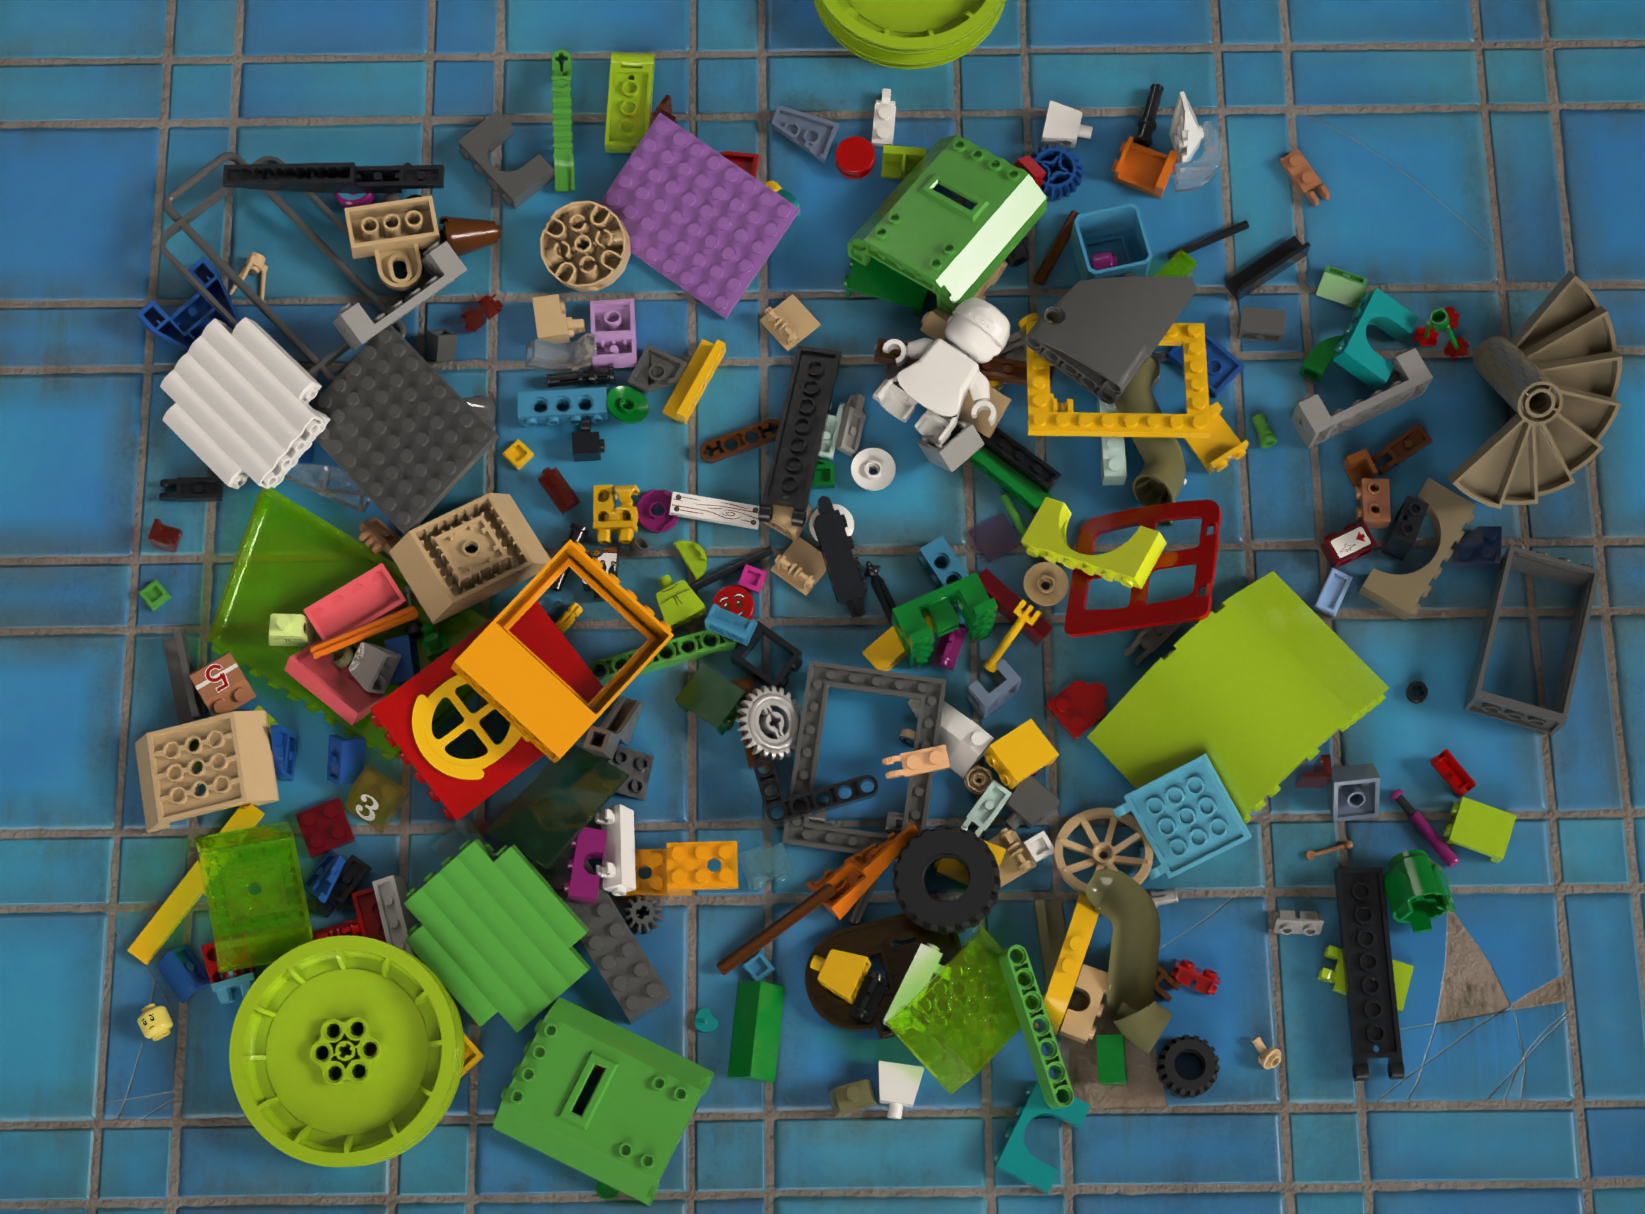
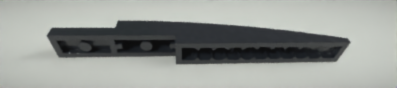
(333, 177)

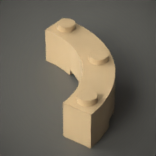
(936, 321)

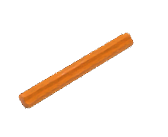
(364, 631)

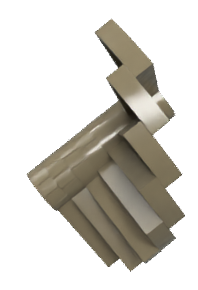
(1561, 384)

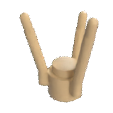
(253, 266)

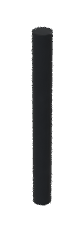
(1211, 238)
(728, 570)

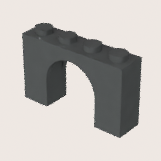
(515, 185)

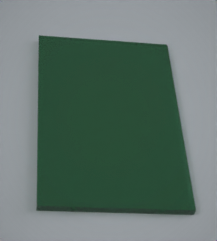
(558, 805)

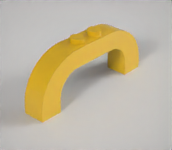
(1069, 961)

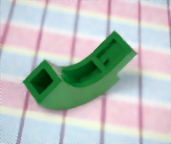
(1320, 358)

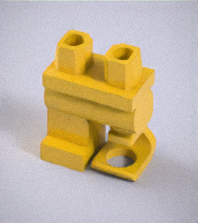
(612, 519)

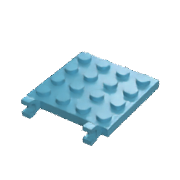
(1186, 817)

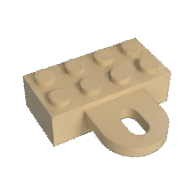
(393, 234)

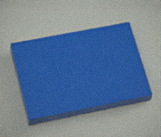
(1221, 365)

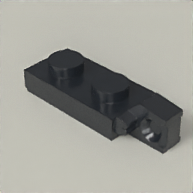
(348, 881)

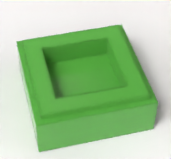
(154, 595)

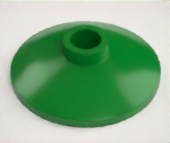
(627, 404)

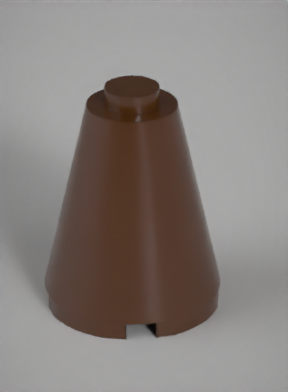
(468, 234)

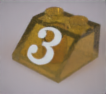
(375, 798)

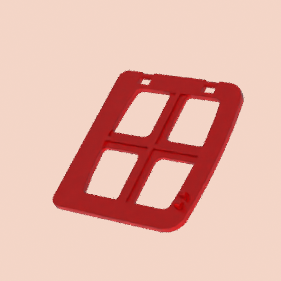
(1139, 613)

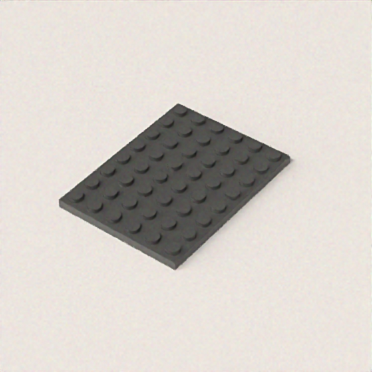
(400, 429)

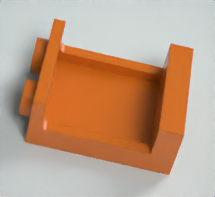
(1143, 168)

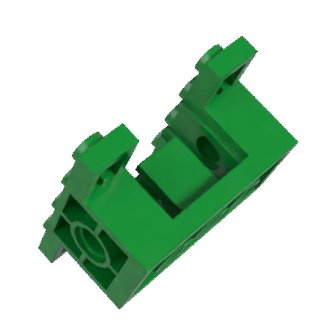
(918, 637)

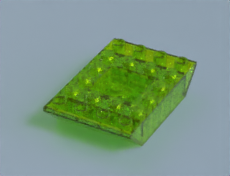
(246, 926)

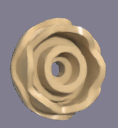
(975, 773)

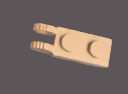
(919, 762)

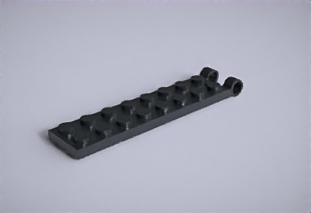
(800, 433)
(1368, 970)

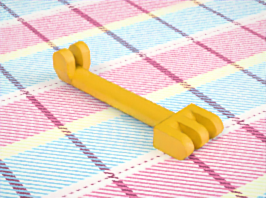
(990, 663)

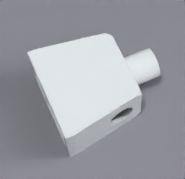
(1063, 126)
(898, 1086)

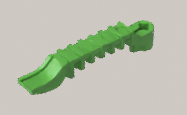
(563, 147)

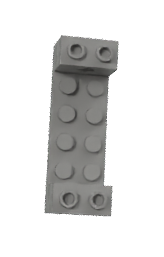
(441, 265)
(1409, 381)

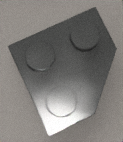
(656, 370)

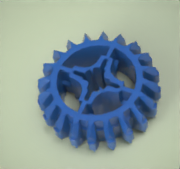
(1067, 180)

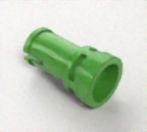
(1265, 435)

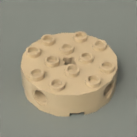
(566, 237)

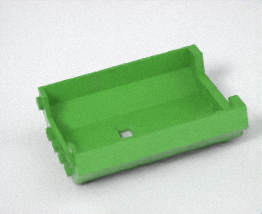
(941, 240)
(632, 1114)

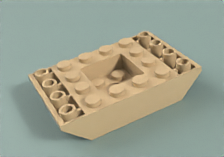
(449, 577)

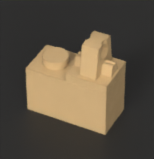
(552, 321)

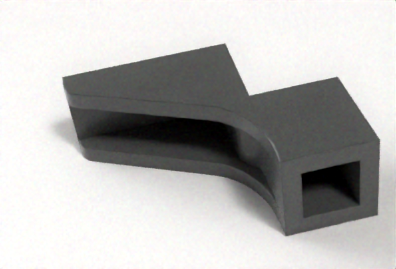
(615, 729)

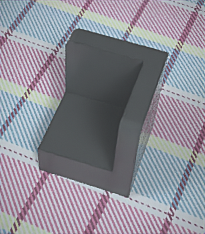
(441, 345)

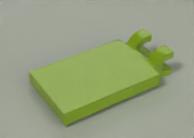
(1401, 971)

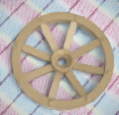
(1100, 849)

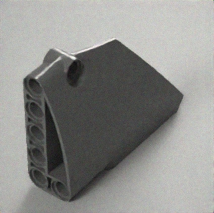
(1109, 328)

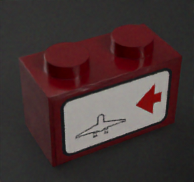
(1348, 545)

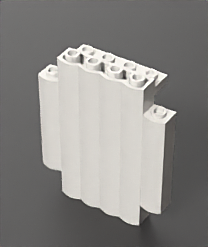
(243, 404)

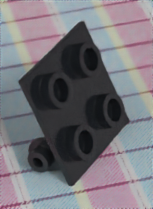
(638, 767)

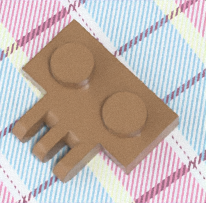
(378, 535)

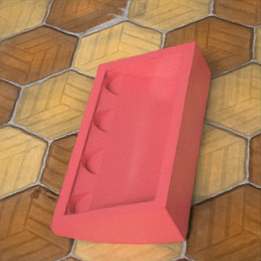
(356, 604)
(332, 684)

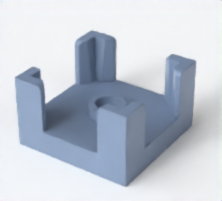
(1008, 685)

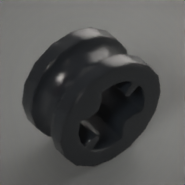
(1423, 690)

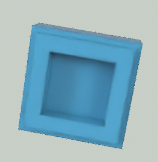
(758, 967)

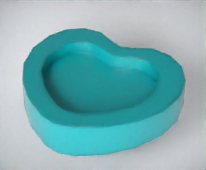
(705, 1021)

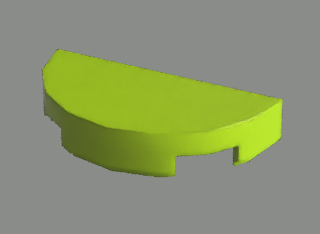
(693, 557)

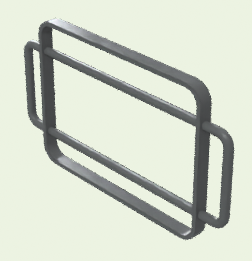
(183, 223)

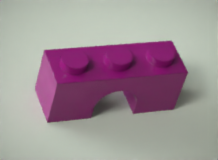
(582, 885)

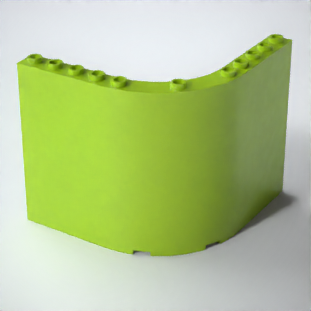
(1247, 688)

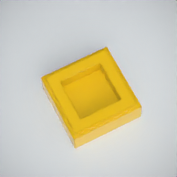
(518, 454)

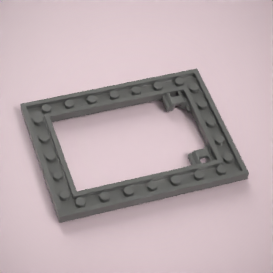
(821, 676)

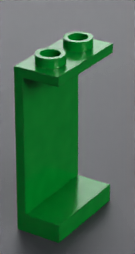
(885, 284)

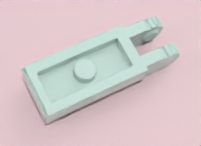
(831, 433)
(987, 807)

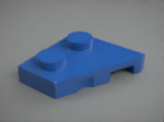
(284, 751)
(324, 876)

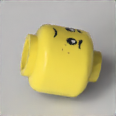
(155, 1022)

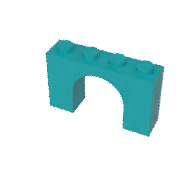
(1354, 351)
(1015, 1157)

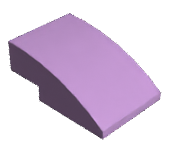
(614, 333)

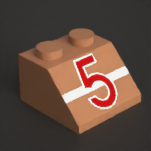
(222, 685)

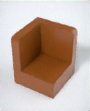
(1359, 466)

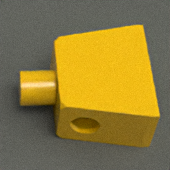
(842, 973)

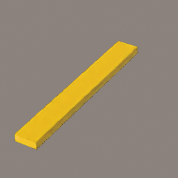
(184, 896)

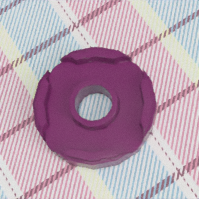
(654, 523)

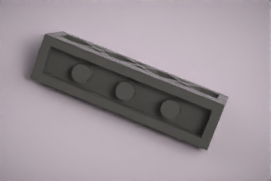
(179, 668)

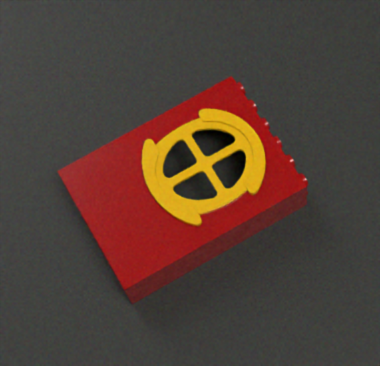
(469, 782)

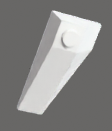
(1184, 130)
(962, 737)

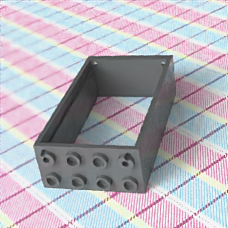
(1556, 570)

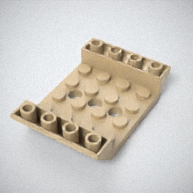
(234, 770)

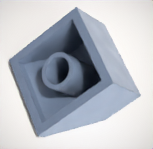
(1354, 792)

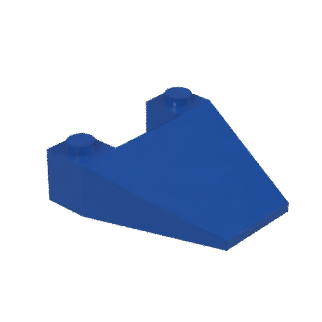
(192, 317)

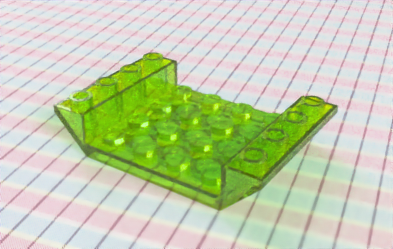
(960, 1014)

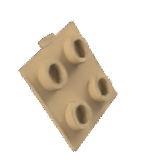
(789, 322)
(800, 566)
(1016, 858)

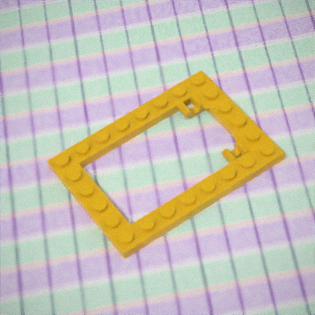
(1053, 418)

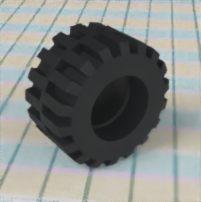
(1206, 1058)

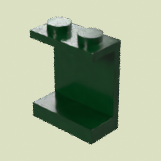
(712, 699)

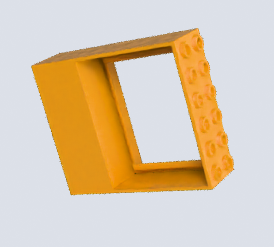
(531, 692)

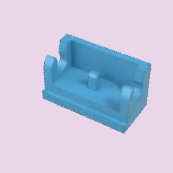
(730, 625)

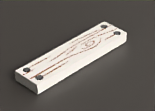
(714, 510)

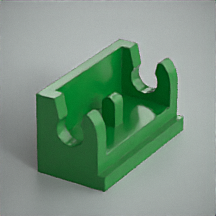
(1111, 1059)

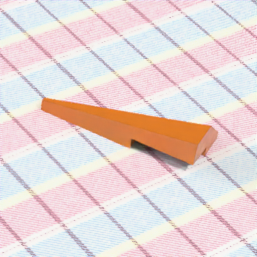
(861, 871)

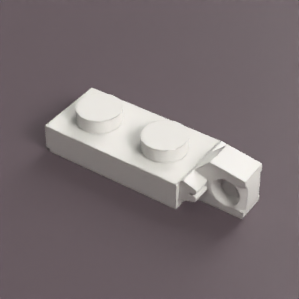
(884, 120)

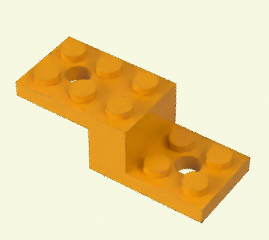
(685, 868)

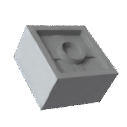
(958, 448)

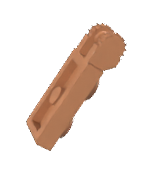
(1304, 177)

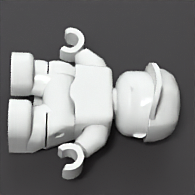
(947, 371)

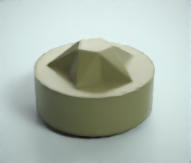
(342, 657)

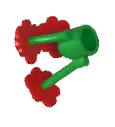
(1442, 320)

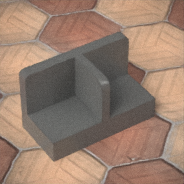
(1262, 324)

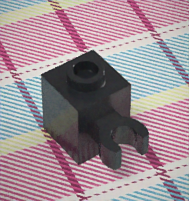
(587, 444)

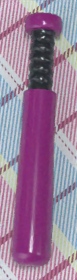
(1431, 836)

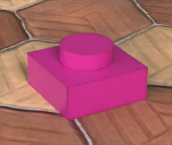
(752, 579)

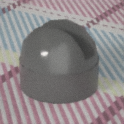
(639, 546)

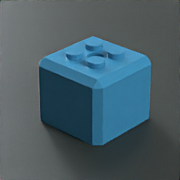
(1112, 230)

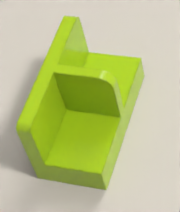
(900, 160)

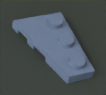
(805, 130)

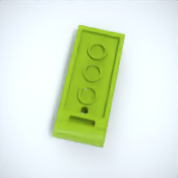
(629, 100)

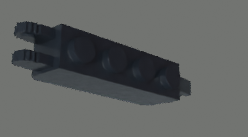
(839, 559)

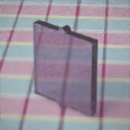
(996, 538)

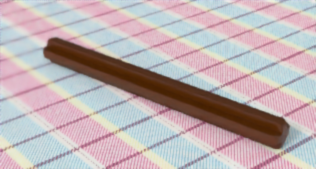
(776, 929)

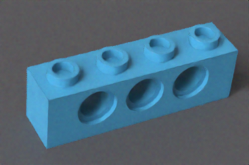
(553, 399)
(938, 551)

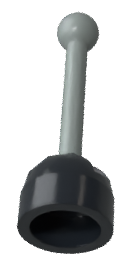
(413, 627)

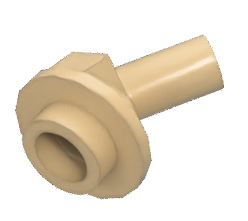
(1266, 1056)

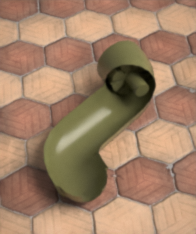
(1163, 459)
(1131, 956)

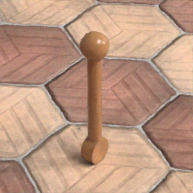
(1310, 855)

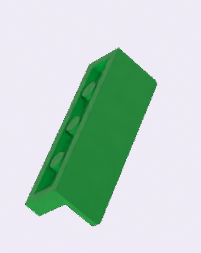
(1009, 479)

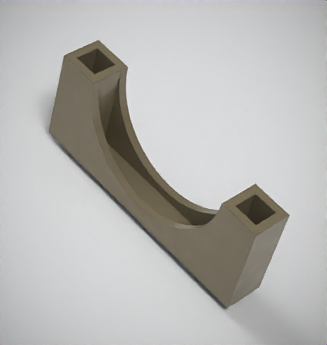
(1402, 591)

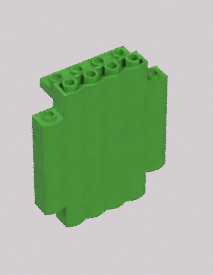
(496, 934)

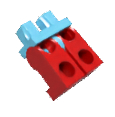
(224, 982)

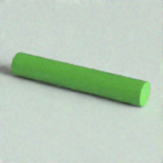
(1012, 511)

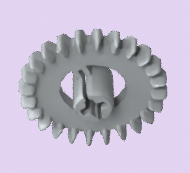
(758, 727)

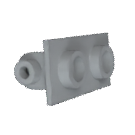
(1308, 922)

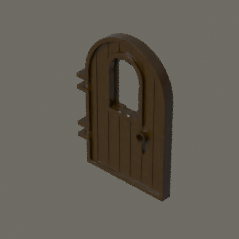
(874, 941)

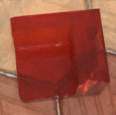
(164, 537)

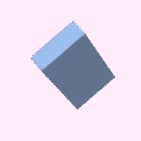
(1333, 592)

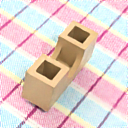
(1080, 1025)

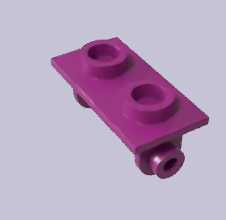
(949, 648)

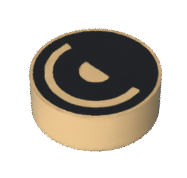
(907, 737)

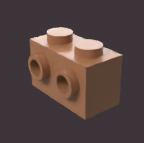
(1373, 503)

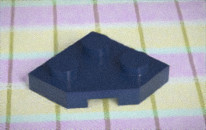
(1479, 548)

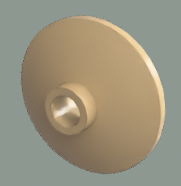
(1050, 574)

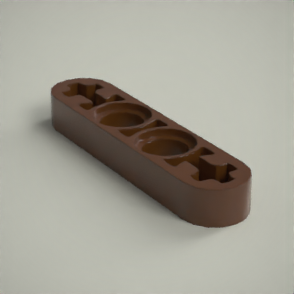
(739, 438)

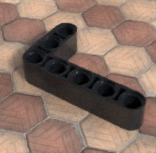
(809, 797)

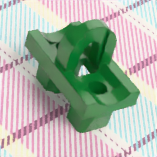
(433, 642)

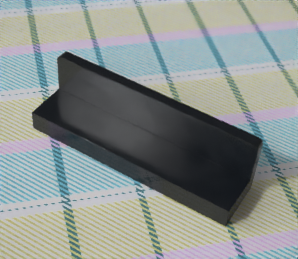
(1266, 267)

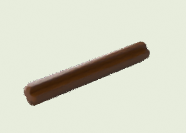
(1055, 250)

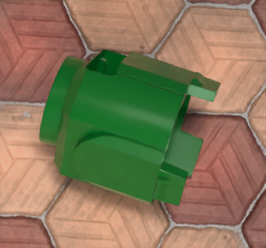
(1417, 890)

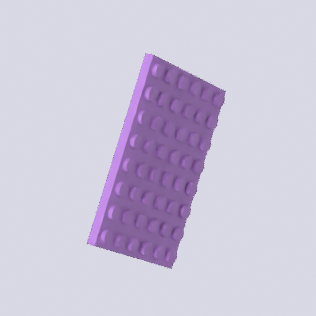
(697, 215)

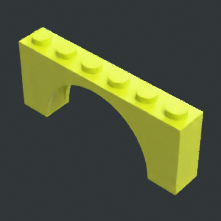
(1126, 564)

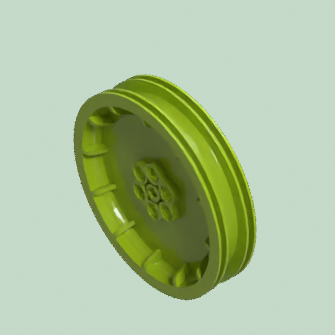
(909, 31)
(289, 1019)

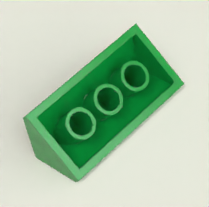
(756, 1031)

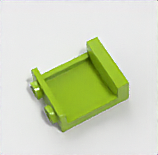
(1480, 828)

